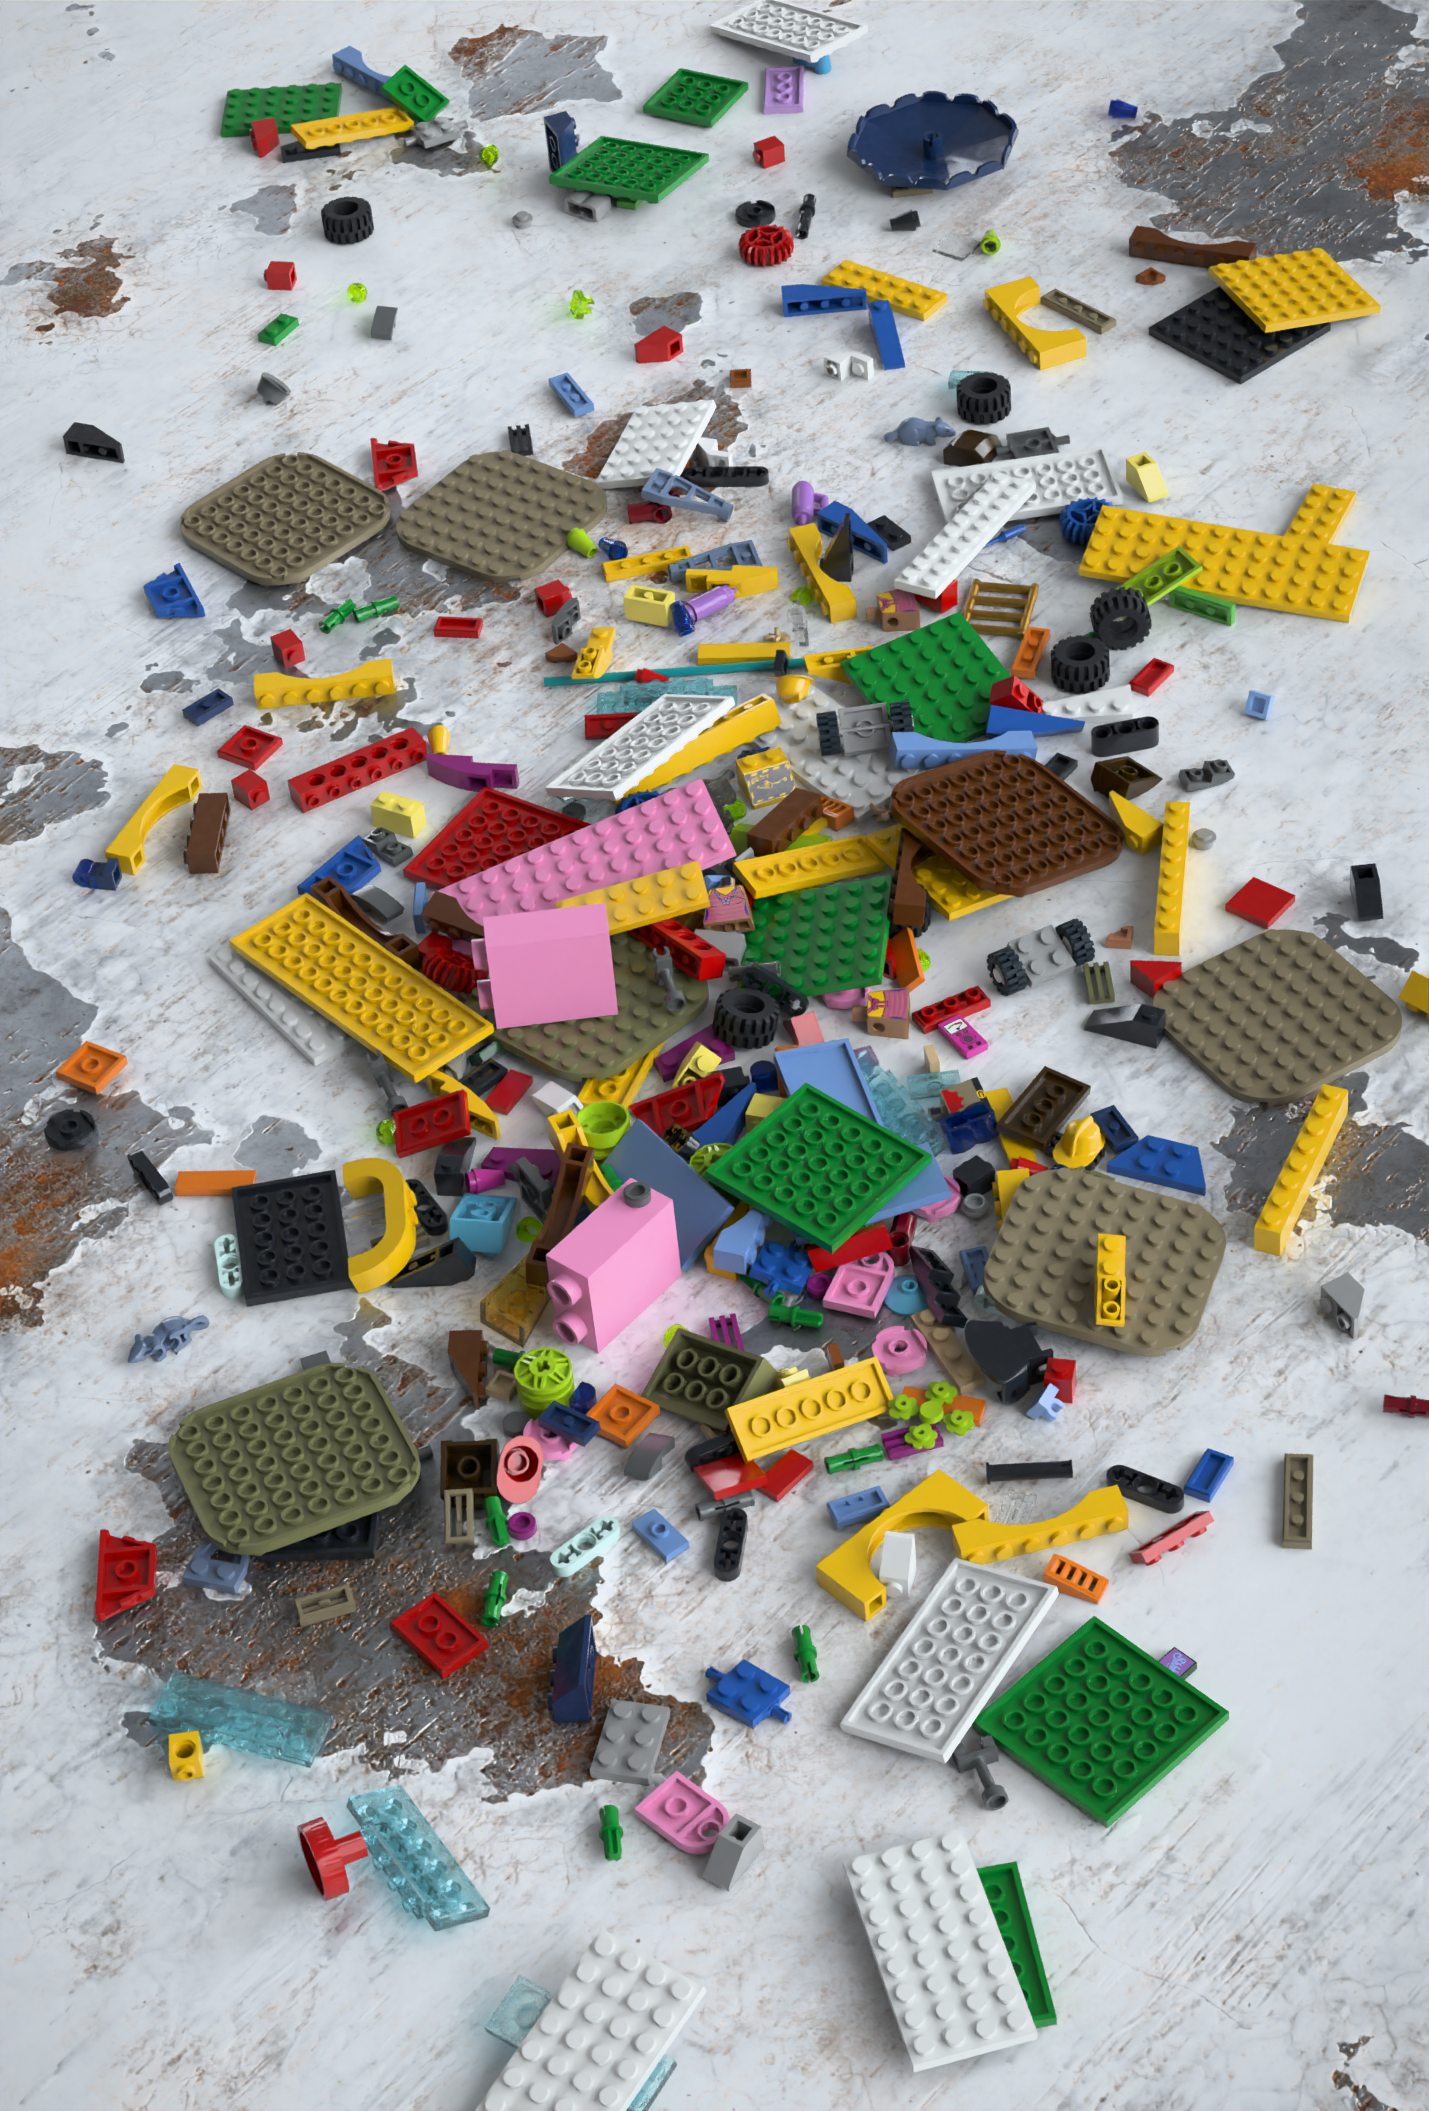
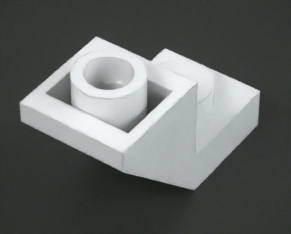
(843, 364)
(710, 456)
(556, 1100)

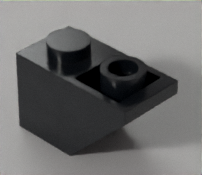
(1366, 892)

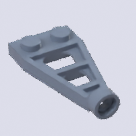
(660, 484)
(742, 552)
(215, 1574)

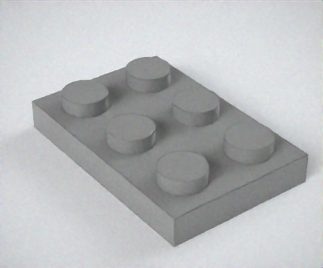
(630, 1742)

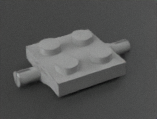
(435, 132)

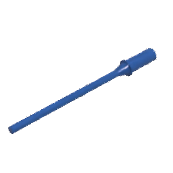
(1004, 536)

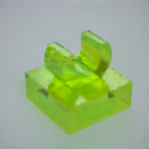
(579, 303)

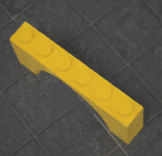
(1041, 346)
(933, 1503)

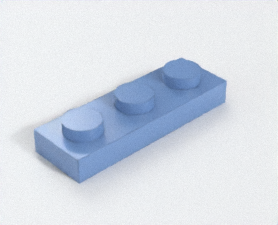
(571, 394)

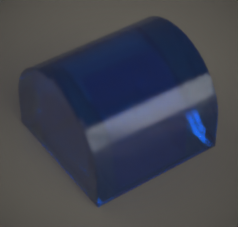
(765, 1076)
(583, 1398)

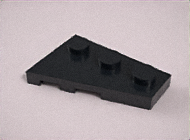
(297, 152)

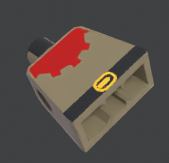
(958, 1098)

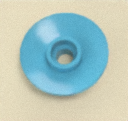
(905, 1296)

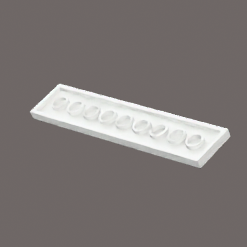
(965, 535)

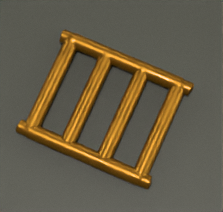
(1023, 618)

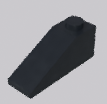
(92, 442)
(838, 558)
(1130, 1023)
(452, 1165)
(438, 1267)

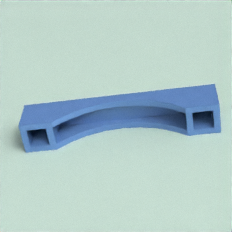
(350, 64)
(917, 751)
(739, 1242)

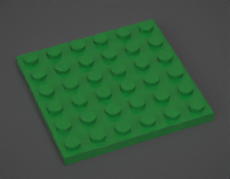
(628, 169)
(941, 672)
(823, 936)
(818, 1167)
(1100, 1721)

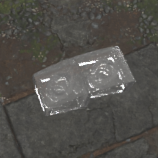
(798, 618)

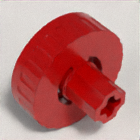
(327, 1856)

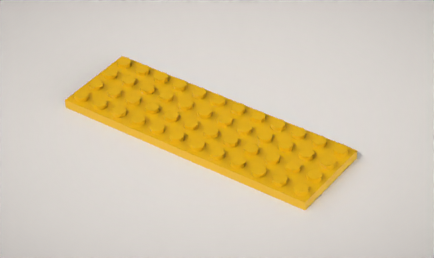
(1236, 562)
(361, 987)

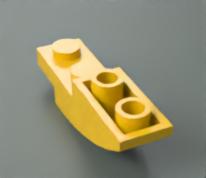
(746, 579)
(597, 654)
(1110, 1280)

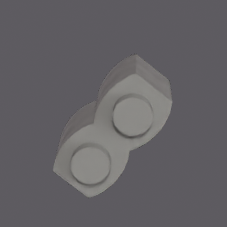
(587, 205)

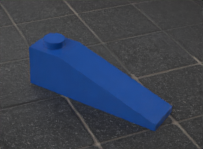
(817, 299)
(885, 334)
(863, 537)
(1007, 719)
(728, 1121)

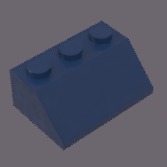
(560, 139)
(574, 1673)

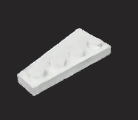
(1095, 707)

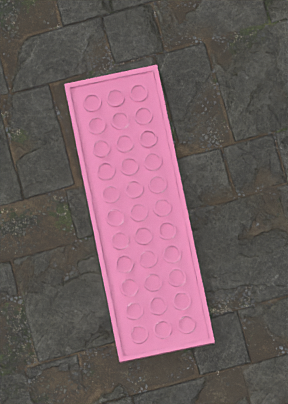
(623, 847)

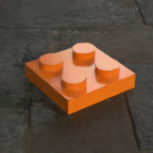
(91, 1067)
(623, 1415)

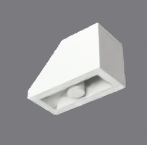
(898, 1564)

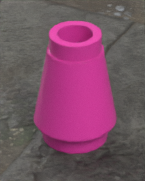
(483, 1180)

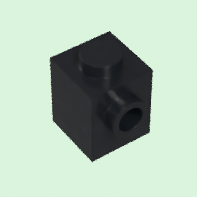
(733, 1084)
(974, 1176)

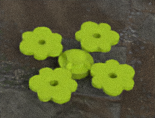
(931, 1413)

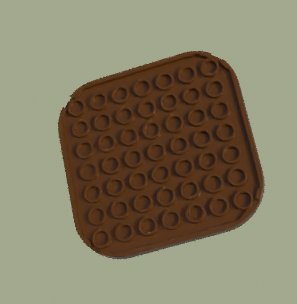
(1006, 823)

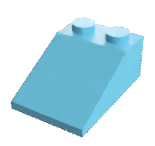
(483, 1222)

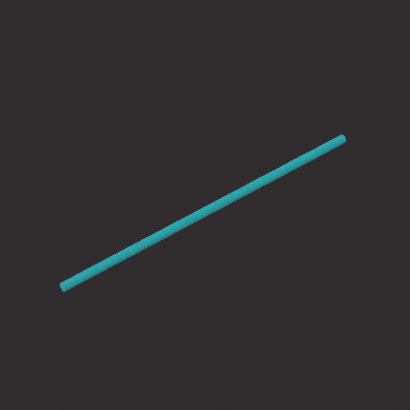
(675, 672)

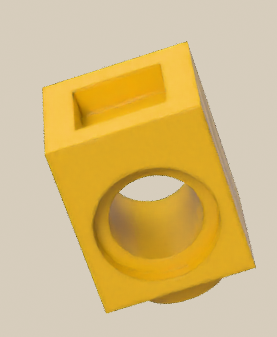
(186, 1756)

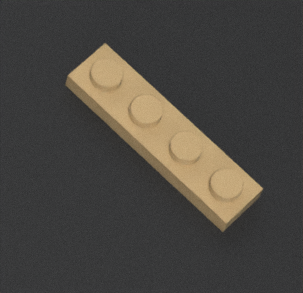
(948, 1352)

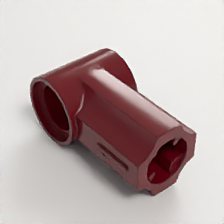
(649, 511)
(902, 1236)

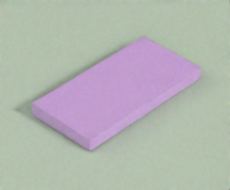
(784, 90)

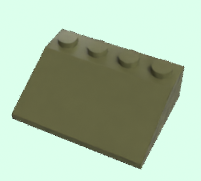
(705, 1378)

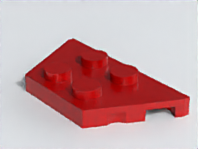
(393, 463)
(685, 1105)
(124, 1574)

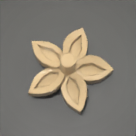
(778, 636)
(881, 812)

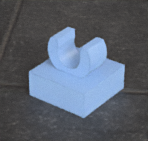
(1259, 704)
(1044, 1402)

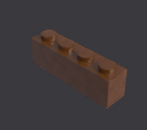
(785, 823)
(207, 833)

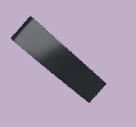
(935, 1284)

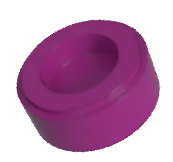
(817, 1286)
(522, 1526)

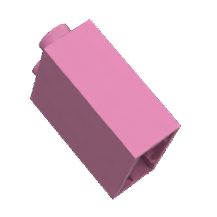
(546, 966)
(612, 1268)

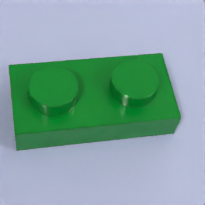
(278, 329)

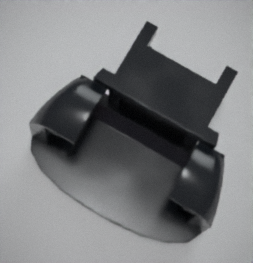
(1007, 1356)

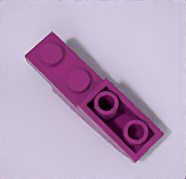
(470, 775)

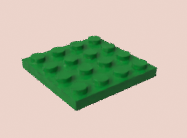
(695, 97)

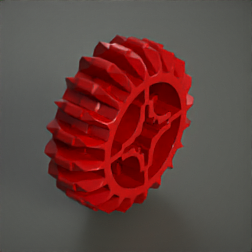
(766, 245)
(452, 969)

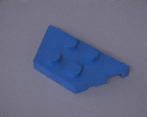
(173, 595)
(350, 867)
(1162, 1164)

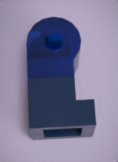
(98, 874)

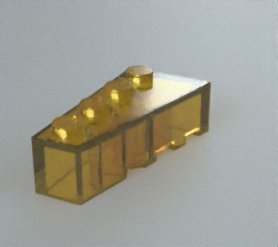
(514, 1305)

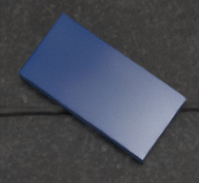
(1208, 1475)

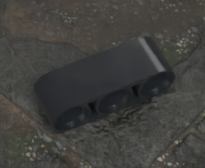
(1125, 736)

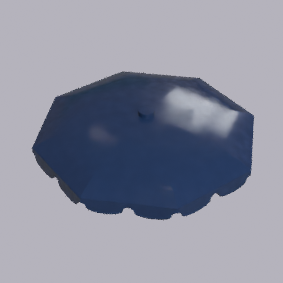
(932, 140)

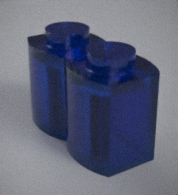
(969, 1127)

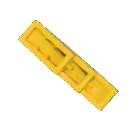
(480, 1115)

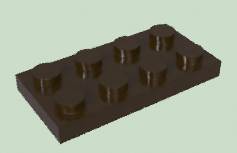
(1043, 1108)

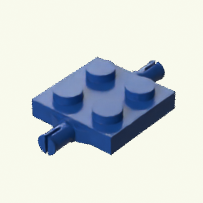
(782, 1268)
(748, 1694)

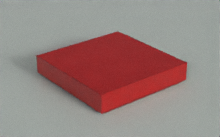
(249, 747)
(1260, 903)
(730, 1476)

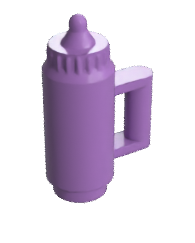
(803, 502)
(709, 602)

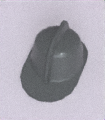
(272, 389)

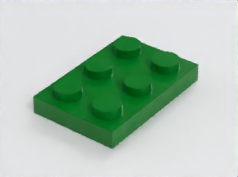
(414, 95)

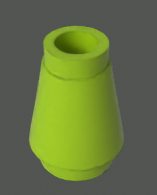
(990, 242)
(580, 541)

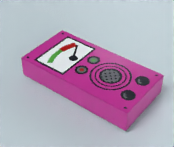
(963, 1036)

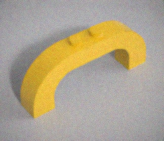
(396, 1247)

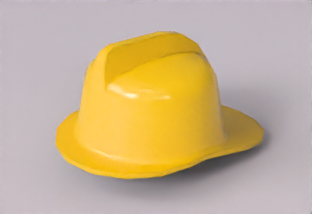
(792, 687)
(1079, 1143)

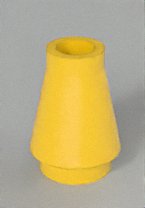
(439, 739)

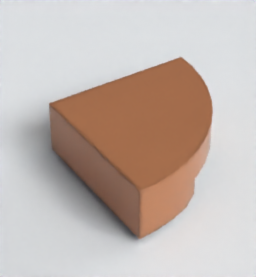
(1120, 939)

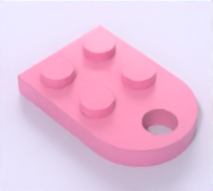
(861, 1286)
(683, 1813)

